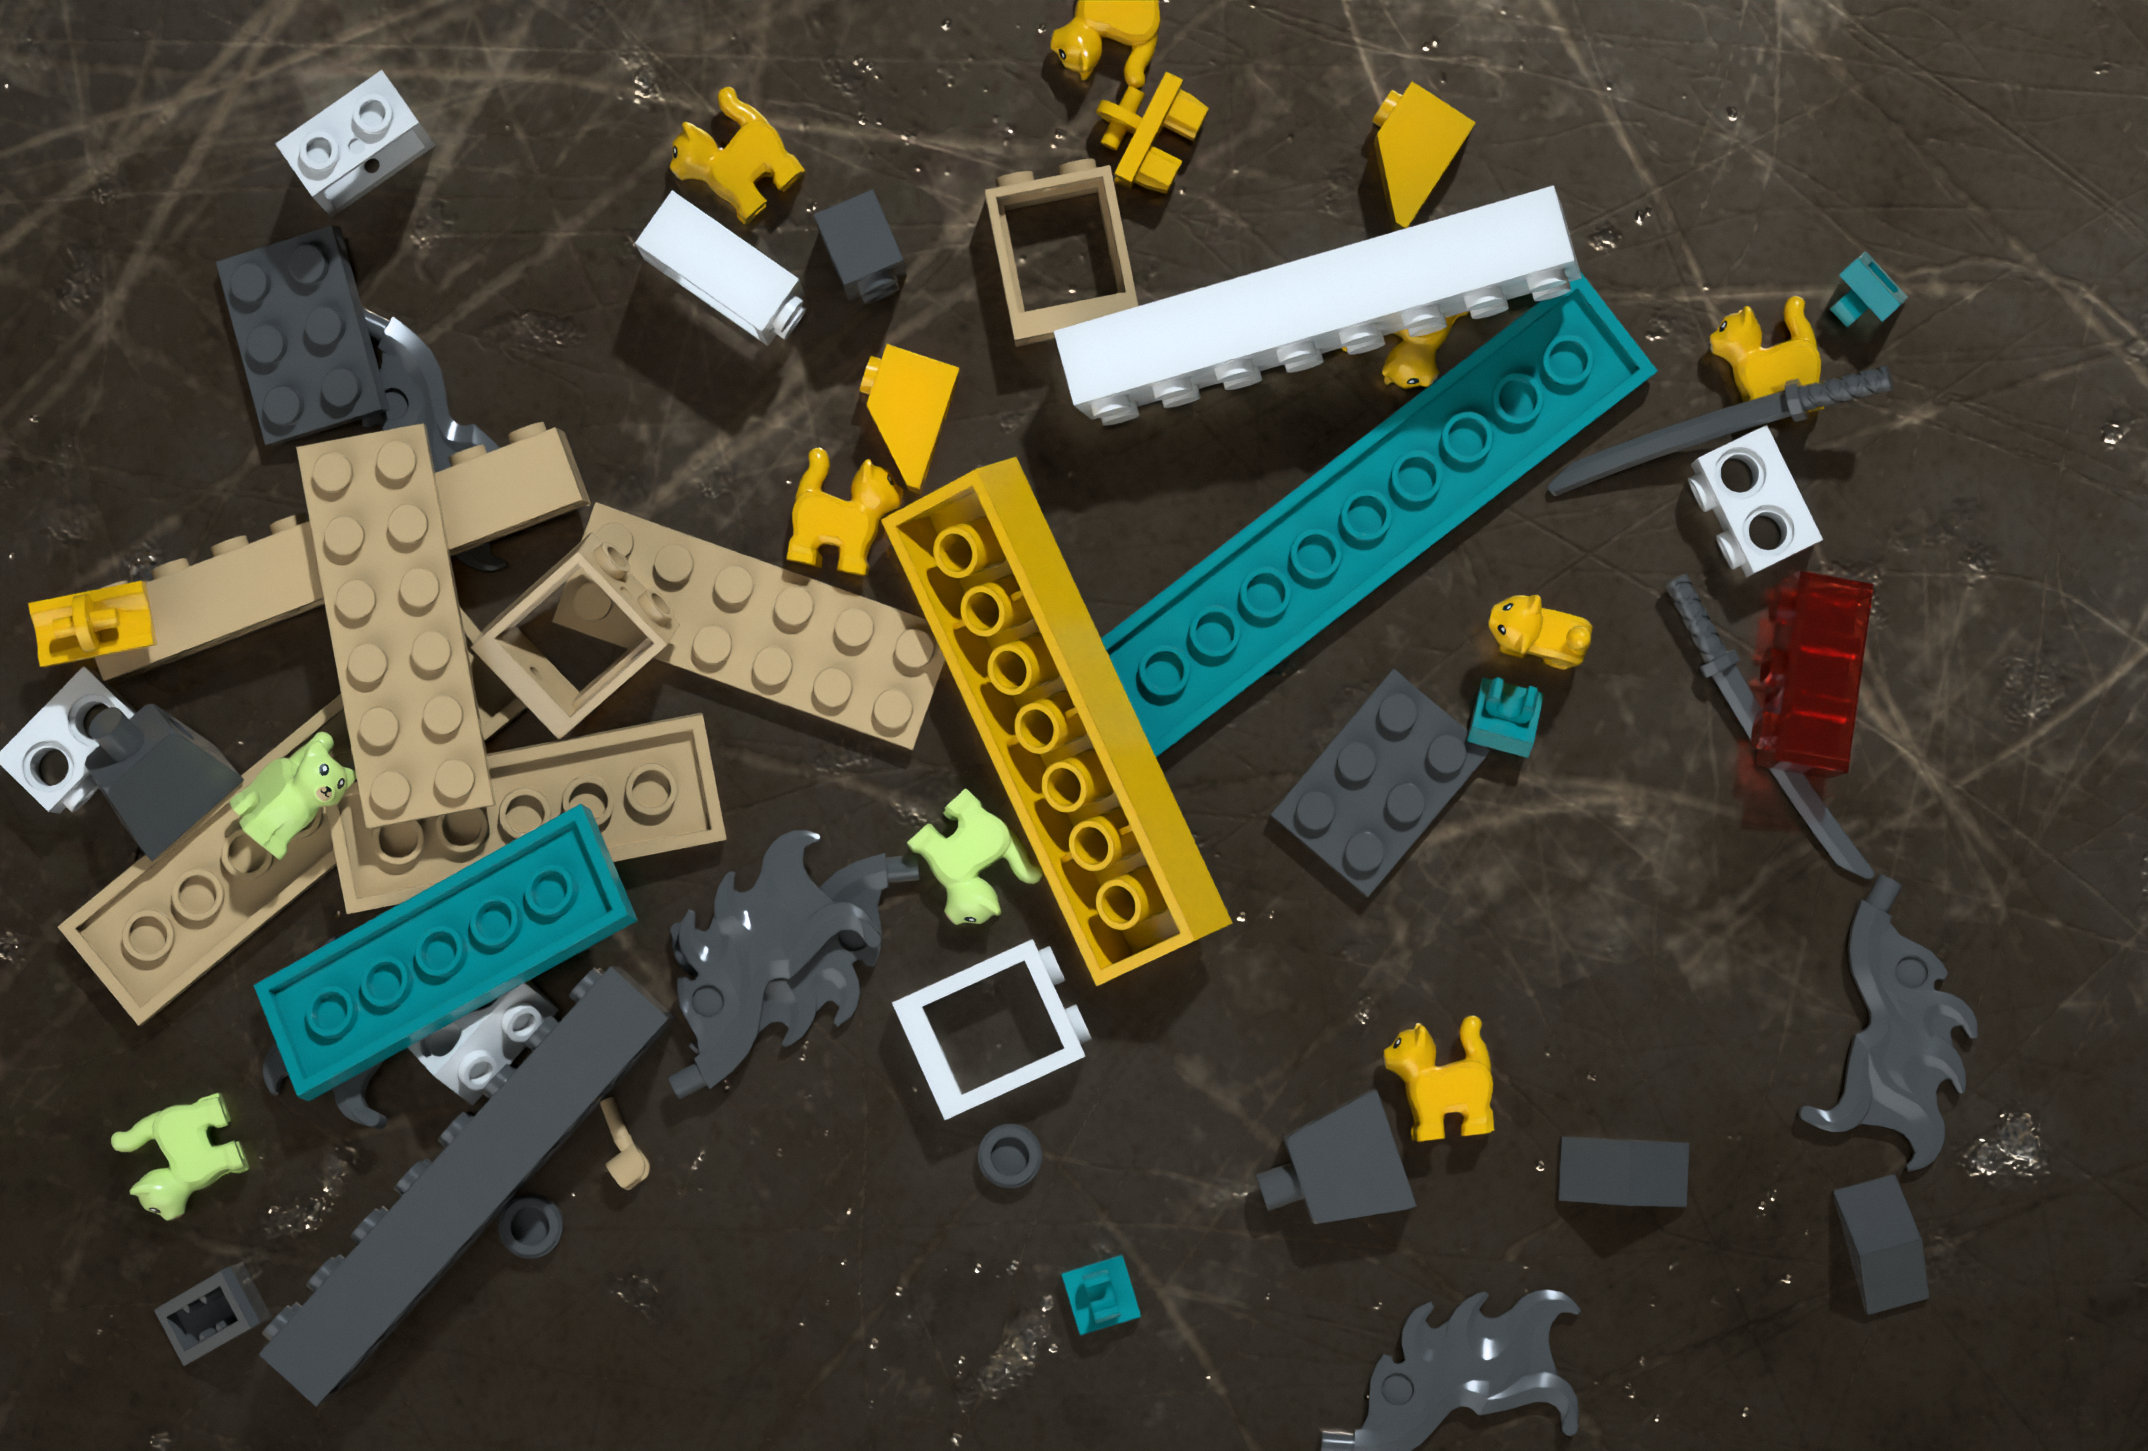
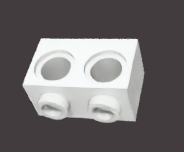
(1770, 495)
(62, 728)
(484, 1041)

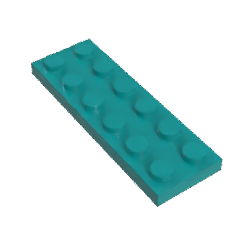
(445, 952)

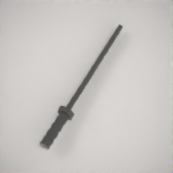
(1793, 402)
(1722, 667)

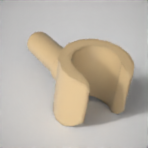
(630, 1164)

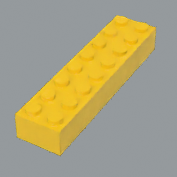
(1056, 720)

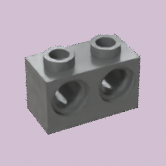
(862, 247)

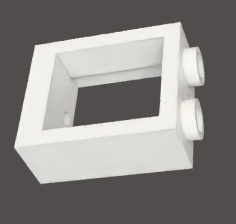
(338, 142)
(722, 270)
(931, 1056)

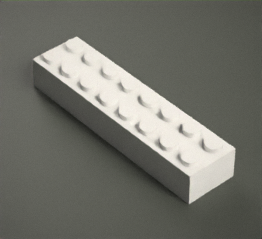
(1319, 306)

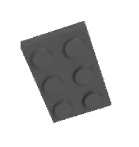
(302, 335)
(1380, 783)

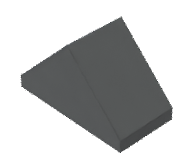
(1623, 1172)
(1882, 1243)
(213, 1313)

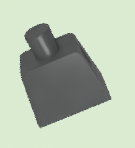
(157, 774)
(1341, 1165)

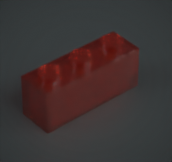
(1812, 674)

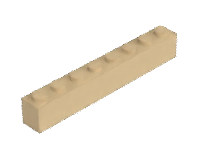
(279, 575)

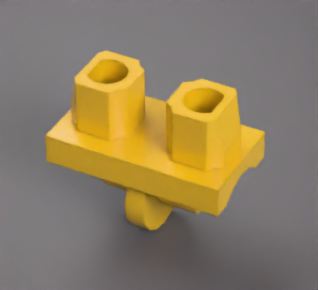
(1168, 109)
(93, 623)

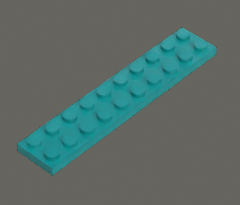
(1373, 511)

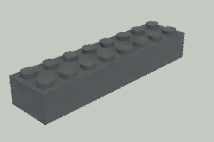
(467, 1186)

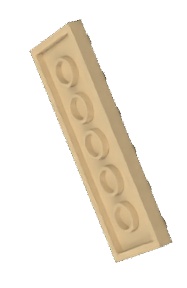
(396, 626)
(766, 630)
(643, 783)

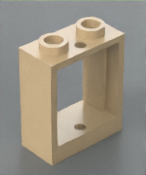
(1020, 191)
(535, 677)

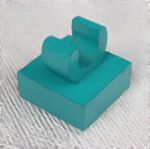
(1869, 289)
(1505, 717)
(1101, 1294)

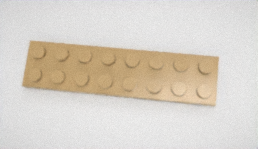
(216, 885)

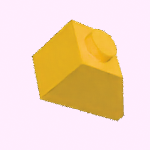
(1415, 148)
(909, 407)

